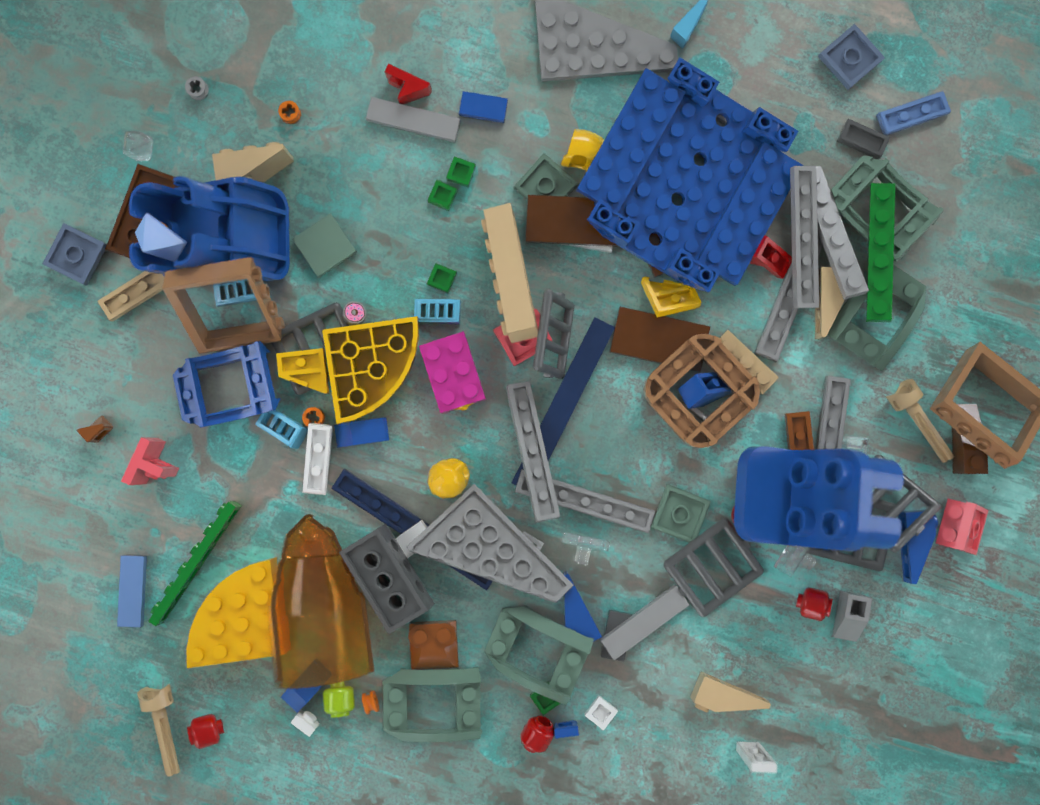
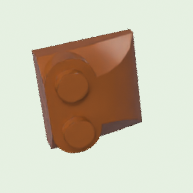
(433, 644)

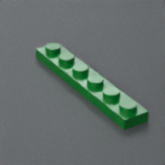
(880, 252)
(189, 569)

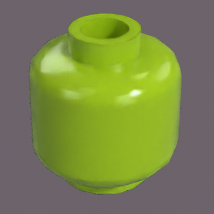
(338, 700)

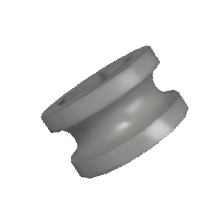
(196, 81)

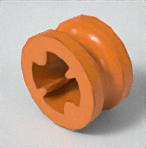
(294, 117)
(319, 413)
(370, 702)

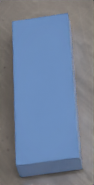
(913, 113)
(132, 591)

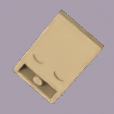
(252, 162)

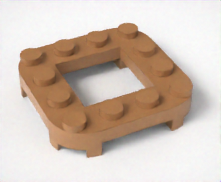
(729, 370)

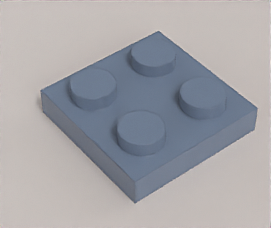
(851, 56)
(75, 254)

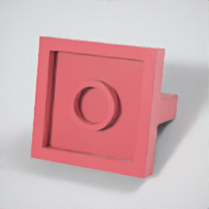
(519, 350)
(146, 463)
(962, 526)

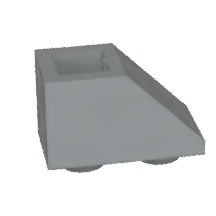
(851, 615)

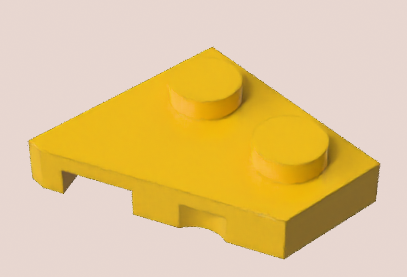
(670, 297)
(304, 368)

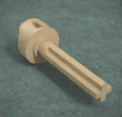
(907, 398)
(155, 701)

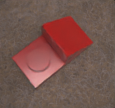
(412, 86)
(772, 258)

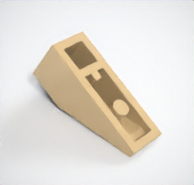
(829, 302)
(723, 697)

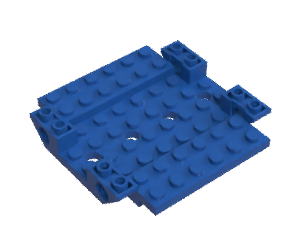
(723, 202)

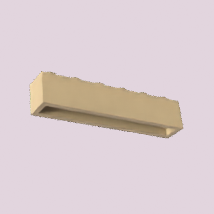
(510, 272)

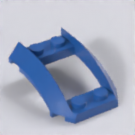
(257, 380)

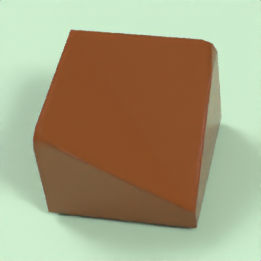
(96, 430)

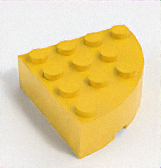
(369, 363)
(234, 618)

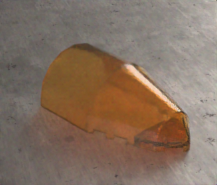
(316, 613)

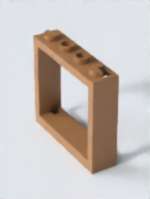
(226, 338)
(1010, 381)

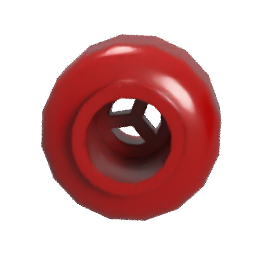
(814, 604)
(205, 731)
(537, 734)

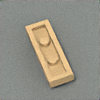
(131, 294)
(749, 361)

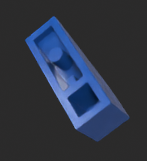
(918, 547)
(577, 615)

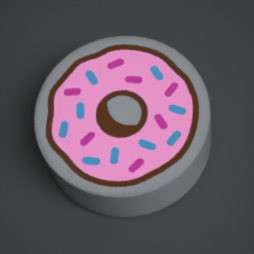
(354, 313)

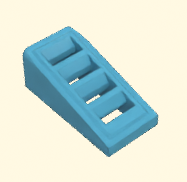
(685, 27)
(236, 299)
(456, 303)
(295, 434)

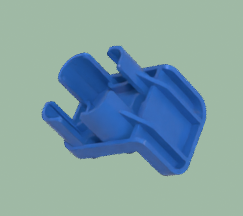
(219, 222)
(814, 498)

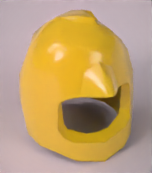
(582, 149)
(447, 478)

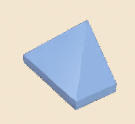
(159, 239)

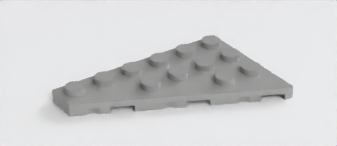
(588, 45)
(487, 544)

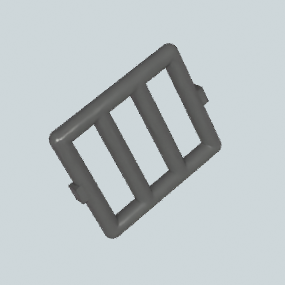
(295, 328)
(543, 343)
(914, 491)
(688, 552)
(856, 558)

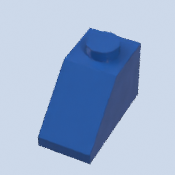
(703, 390)

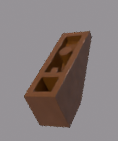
(967, 457)

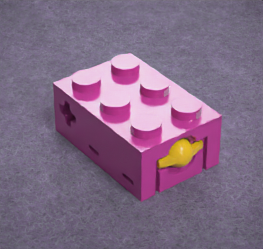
(452, 373)

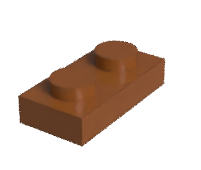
(799, 431)

